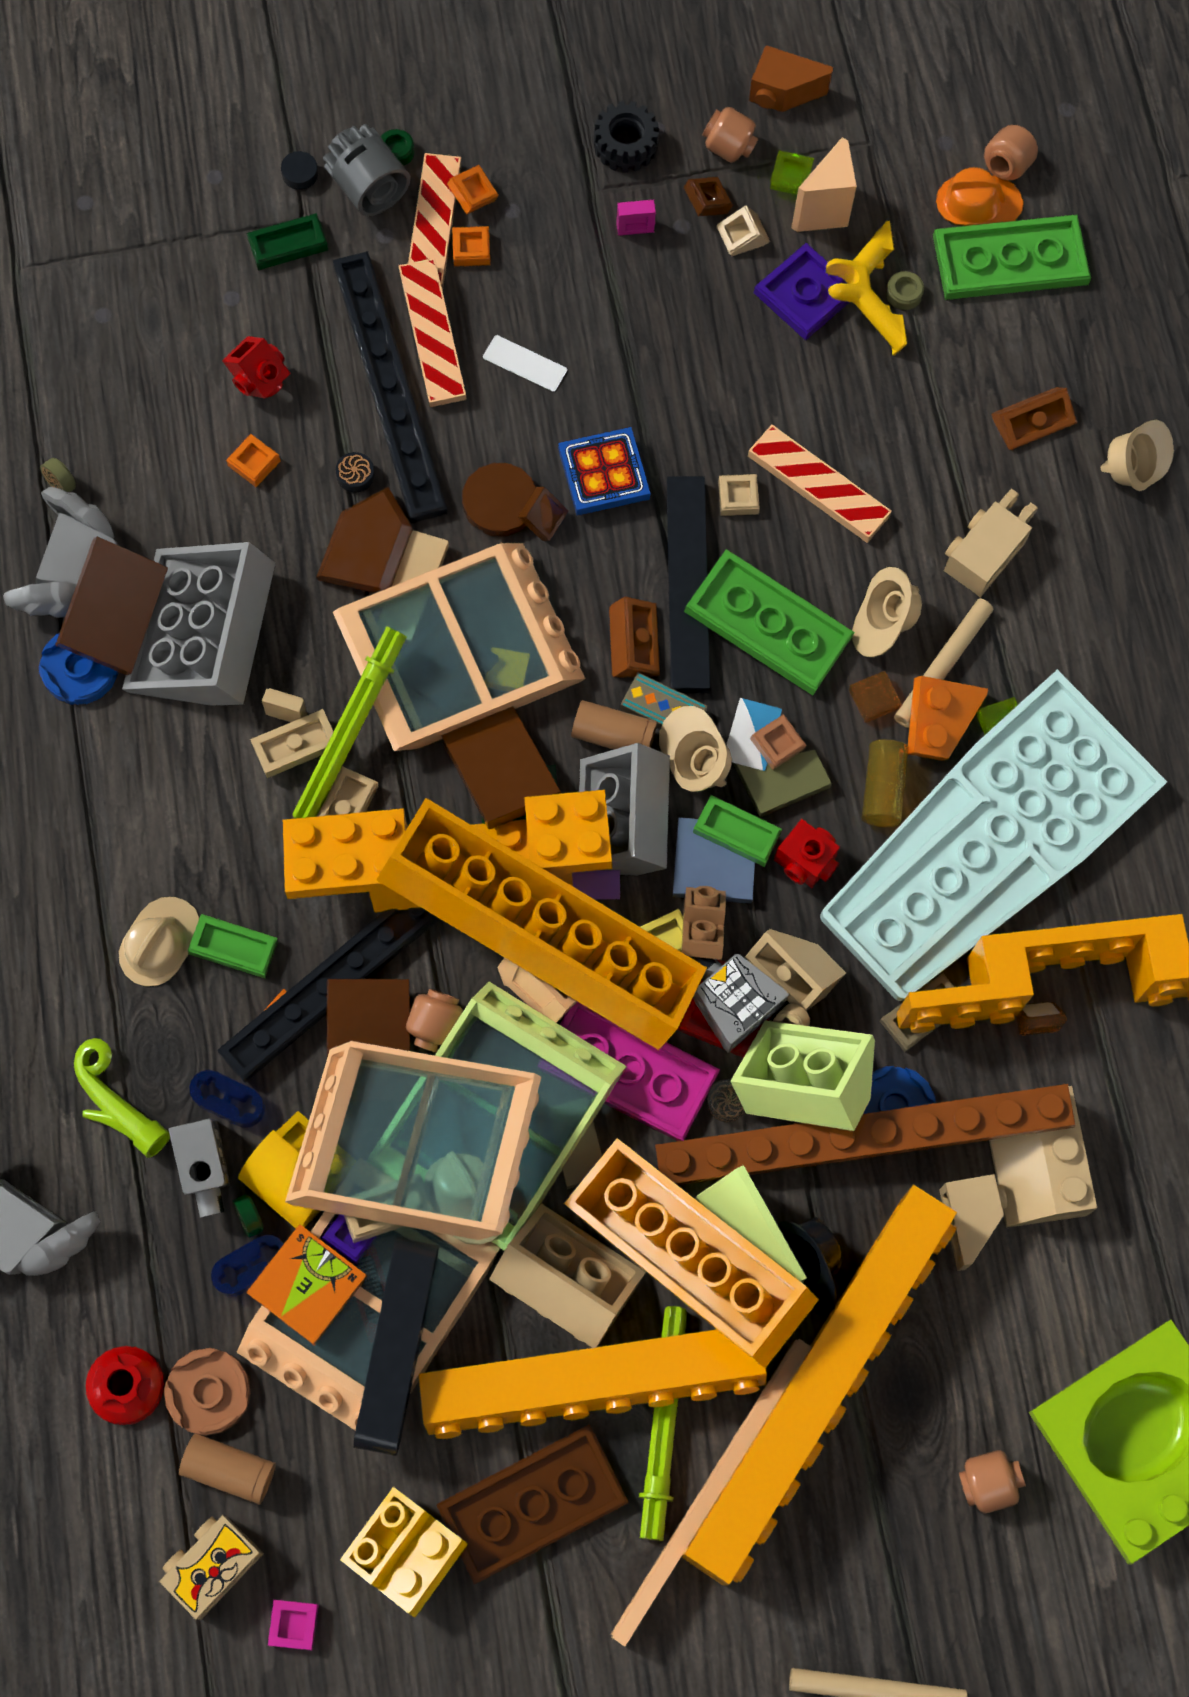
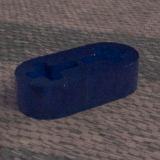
(223, 1107)
(239, 1259)

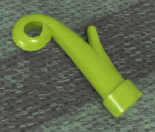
(116, 1113)

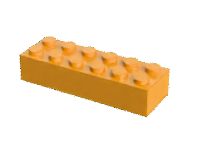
(692, 1252)

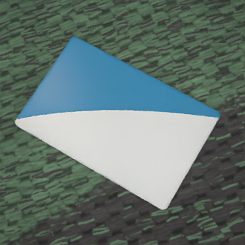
(749, 719)

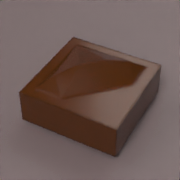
(708, 196)
(543, 513)

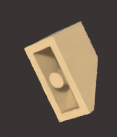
(796, 966)
(978, 1209)

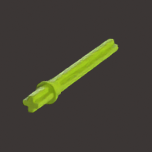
(350, 723)
(661, 1447)

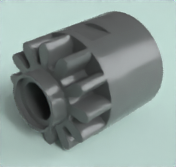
(366, 170)

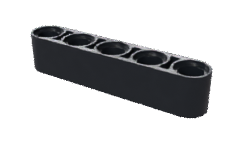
(396, 1347)

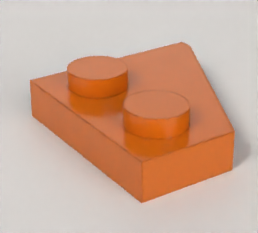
(941, 715)

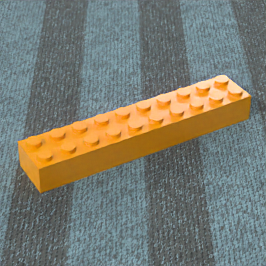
(815, 1392)

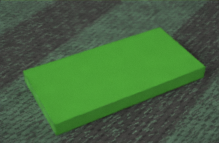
(1011, 257)
(769, 622)

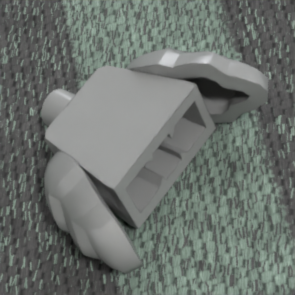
(64, 556)
(36, 1239)

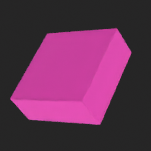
(635, 217)
(293, 1624)

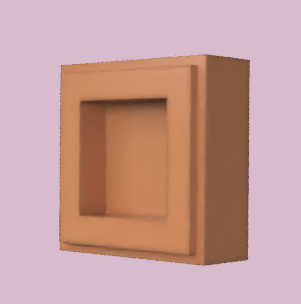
(778, 742)

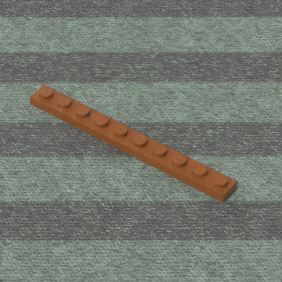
(874, 1136)

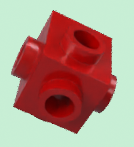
(257, 367)
(808, 854)

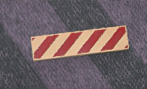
(434, 211)
(432, 332)
(819, 483)

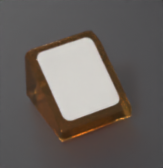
(1040, 1019)

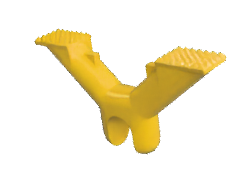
(859, 290)

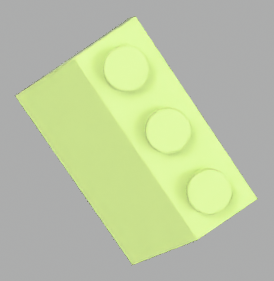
(807, 1075)
(743, 1209)

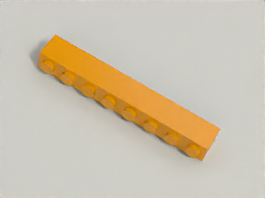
(584, 1382)

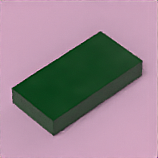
(287, 241)

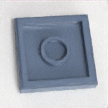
(708, 864)

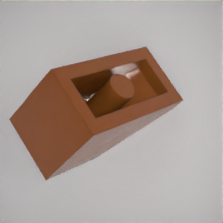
(788, 80)

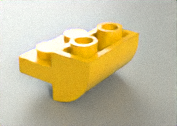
(272, 1167)
(404, 1552)

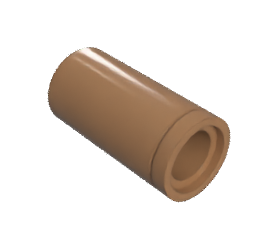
(611, 727)
(227, 1468)

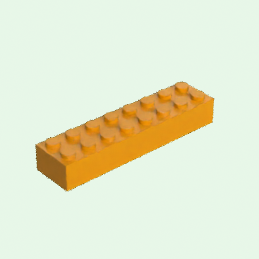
(542, 924)

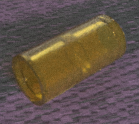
(885, 783)

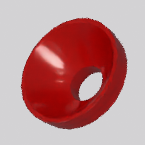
(142, 1398)

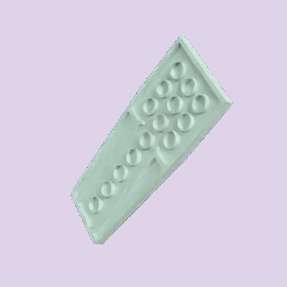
(991, 837)

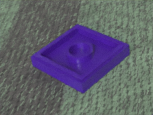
(800, 292)

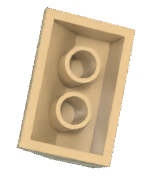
(1044, 1175)
(567, 1275)

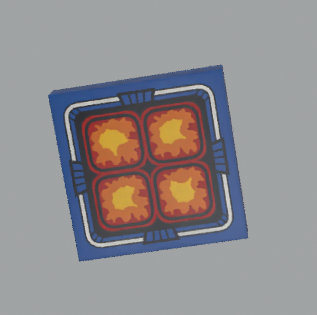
(604, 471)

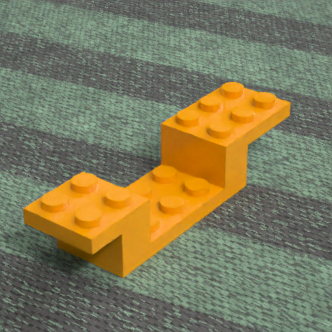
(350, 850)
(1003, 962)

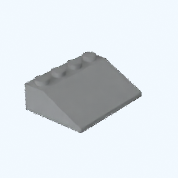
(204, 624)

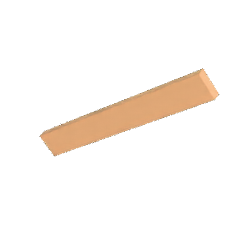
(709, 1493)

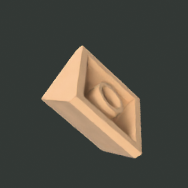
(827, 193)

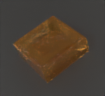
(875, 696)

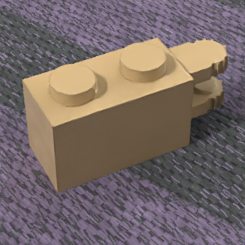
(989, 545)

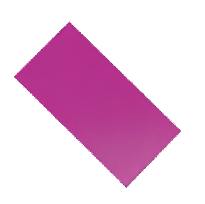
(657, 1086)

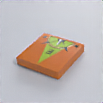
(307, 1284)

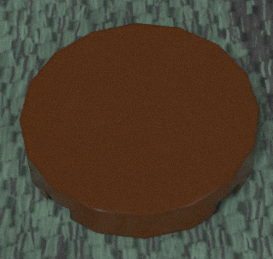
(496, 498)

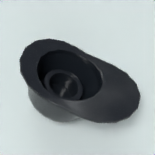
(818, 1257)

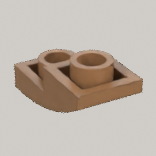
(703, 922)

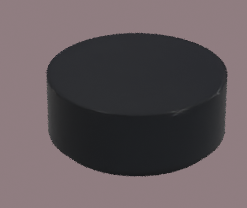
(299, 170)

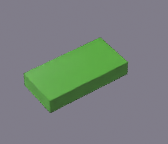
(737, 830)
(233, 946)

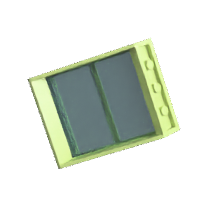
(572, 1087)

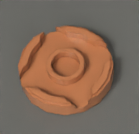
(207, 1391)

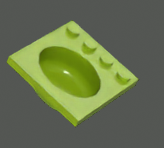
(1128, 1440)

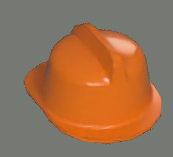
(978, 198)

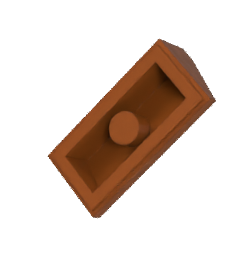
(1035, 417)
(634, 638)

